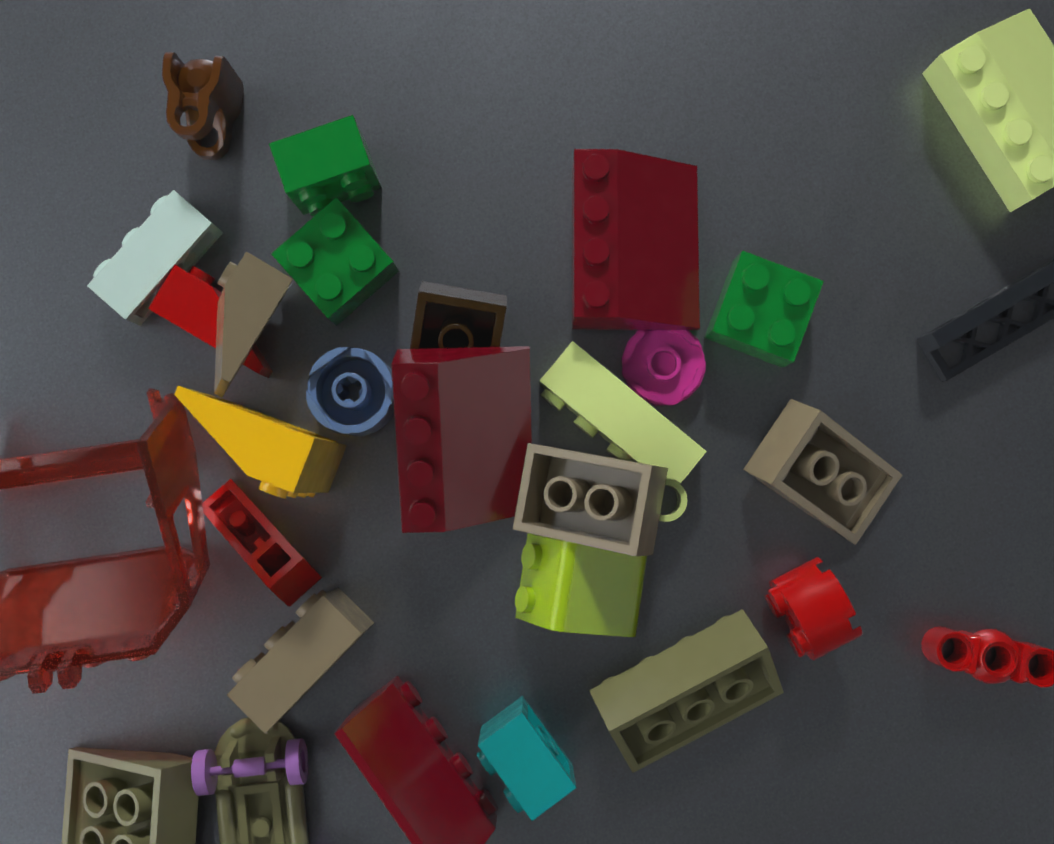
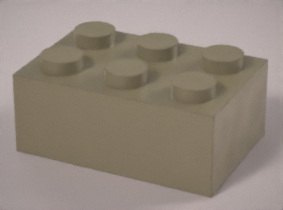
(590, 499)
(298, 657)

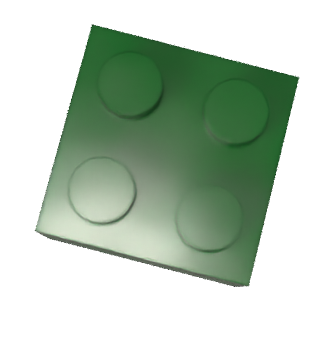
(326, 165)
(335, 261)
(764, 309)

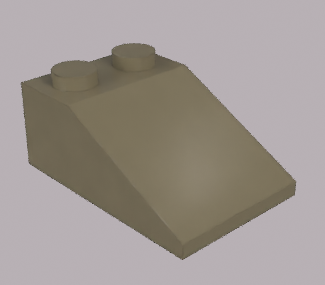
(823, 470)

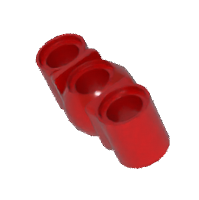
(970, 652)

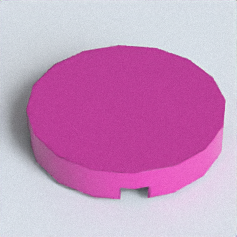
(663, 365)

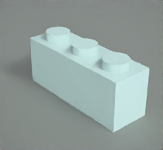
(168, 237)

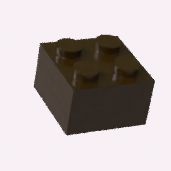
(457, 317)

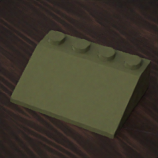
(128, 798)

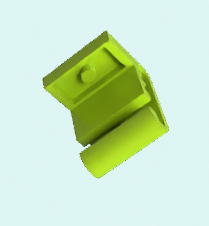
(579, 588)

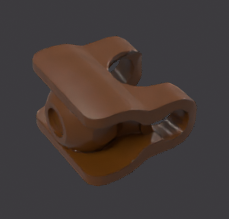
(208, 95)

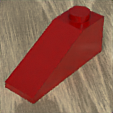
(193, 305)
(260, 543)

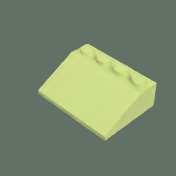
(1003, 103)

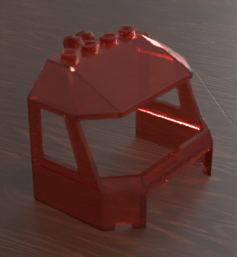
(109, 603)

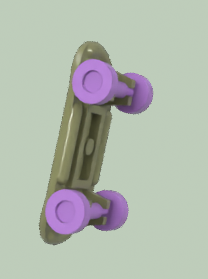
(255, 784)

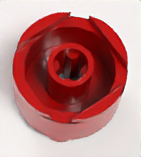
(813, 609)

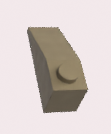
(244, 309)

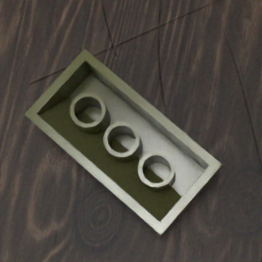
(687, 690)

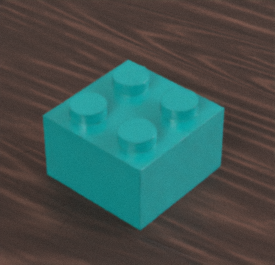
(525, 759)

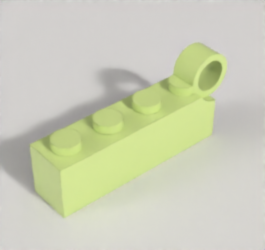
(621, 418)

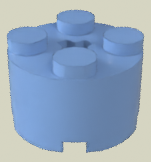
(328, 391)

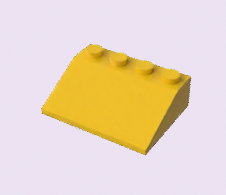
(268, 449)

